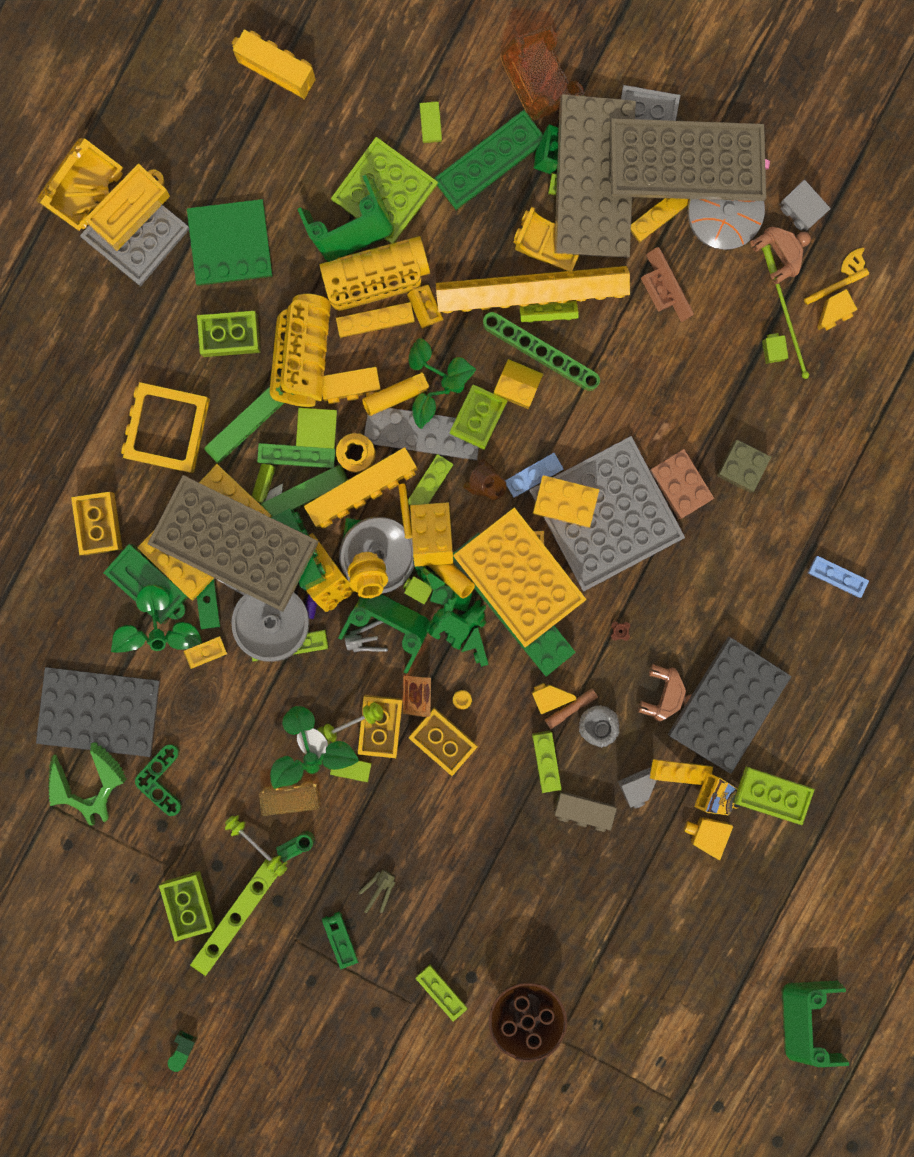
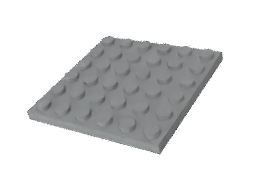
(628, 518)

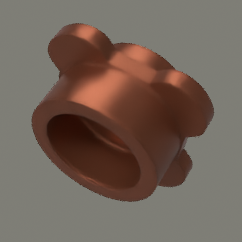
(625, 631)

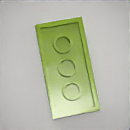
(773, 795)

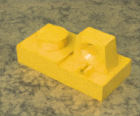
(205, 652)

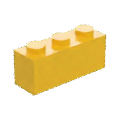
(350, 385)

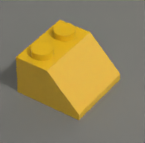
(518, 384)

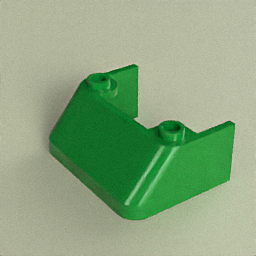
(353, 236)
(394, 615)
(797, 1007)

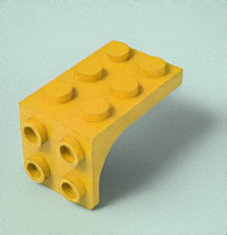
(538, 241)
(335, 587)

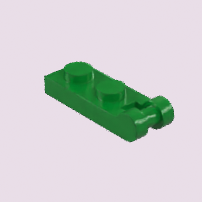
(340, 941)

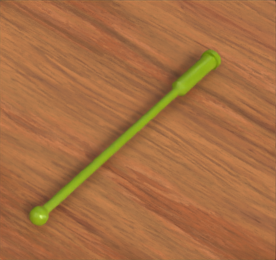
(772, 268)

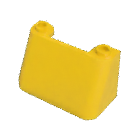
(82, 166)

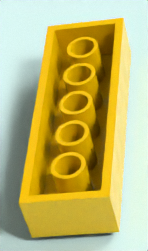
(360, 488)

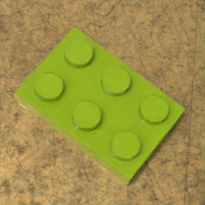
(478, 417)

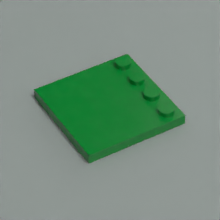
(229, 242)

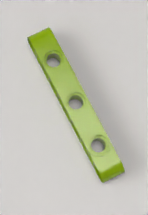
(228, 926)

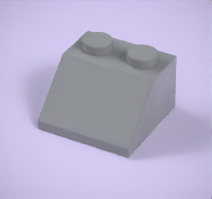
(804, 206)
(637, 788)

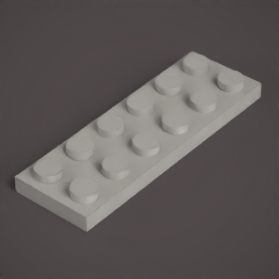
(398, 430)

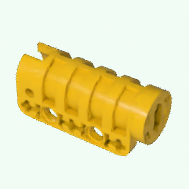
(373, 269)
(302, 350)

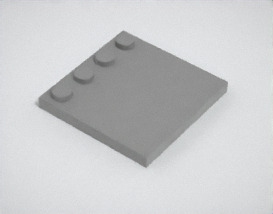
(145, 247)

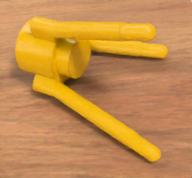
(99, 193)

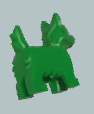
(456, 625)

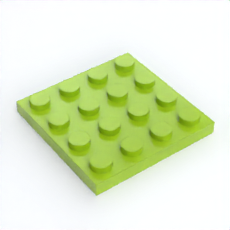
(398, 180)

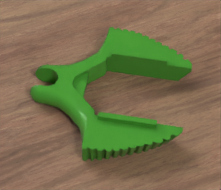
(110, 775)

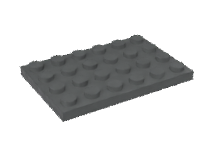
(729, 705)
(98, 709)

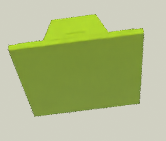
(316, 428)

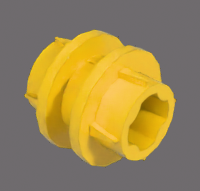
(343, 451)
(367, 575)

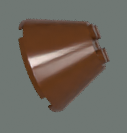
(527, 1022)

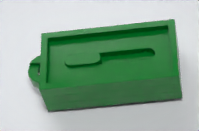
(134, 571)

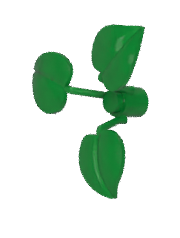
(458, 374)
(150, 599)
(288, 772)

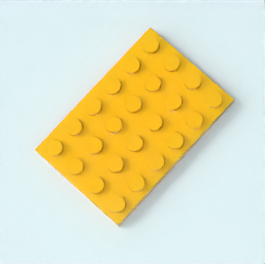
(185, 577)
(519, 577)

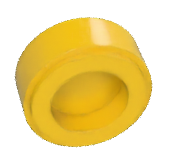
(462, 699)

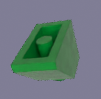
(547, 151)
(444, 592)

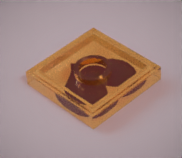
(416, 695)

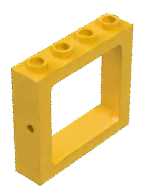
(187, 465)

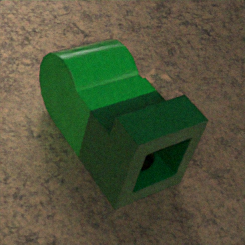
(180, 1056)

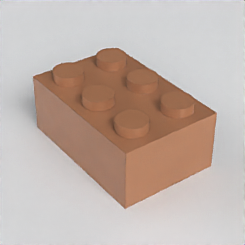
(681, 484)

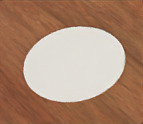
(316, 742)

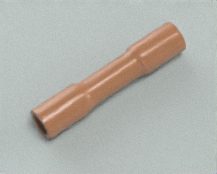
(561, 715)

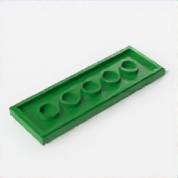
(489, 160)

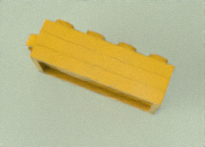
(274, 63)
(128, 206)

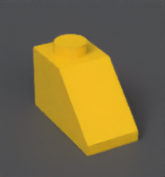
(550, 697)

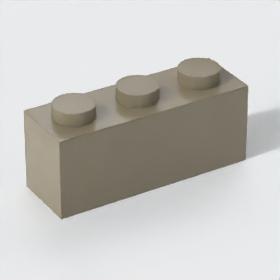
(584, 811)

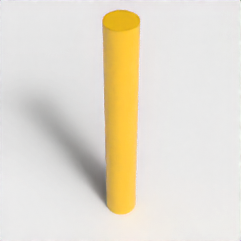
(405, 511)

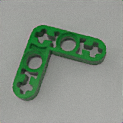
(155, 784)

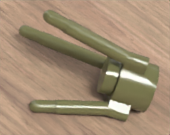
(385, 880)

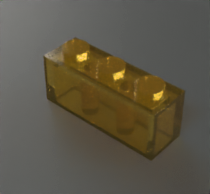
(289, 799)

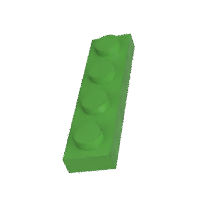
(296, 455)

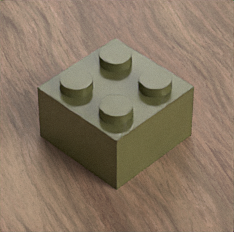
(743, 466)

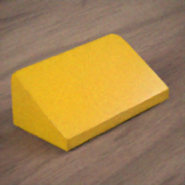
(424, 306)

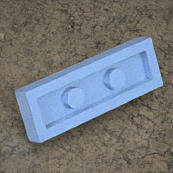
(532, 475)
(838, 576)

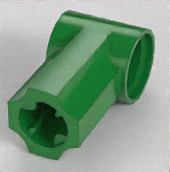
(294, 846)

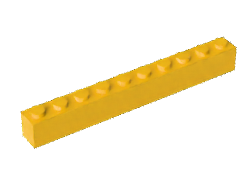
(533, 289)

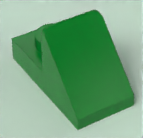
(474, 641)

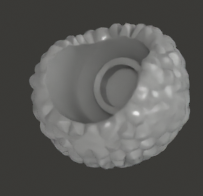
(599, 726)

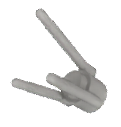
(354, 641)

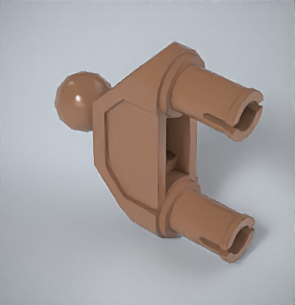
(786, 247)
(672, 695)

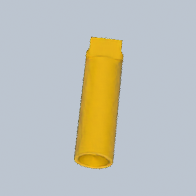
(395, 394)
(454, 579)

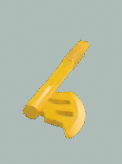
(852, 276)

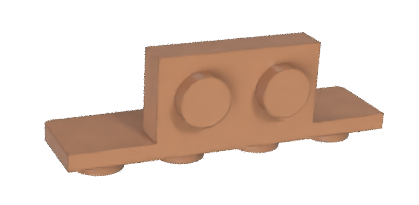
(664, 287)

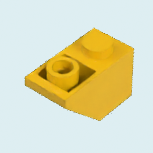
(836, 308)

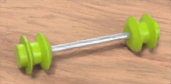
(370, 714)
(237, 828)

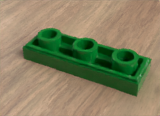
(208, 612)

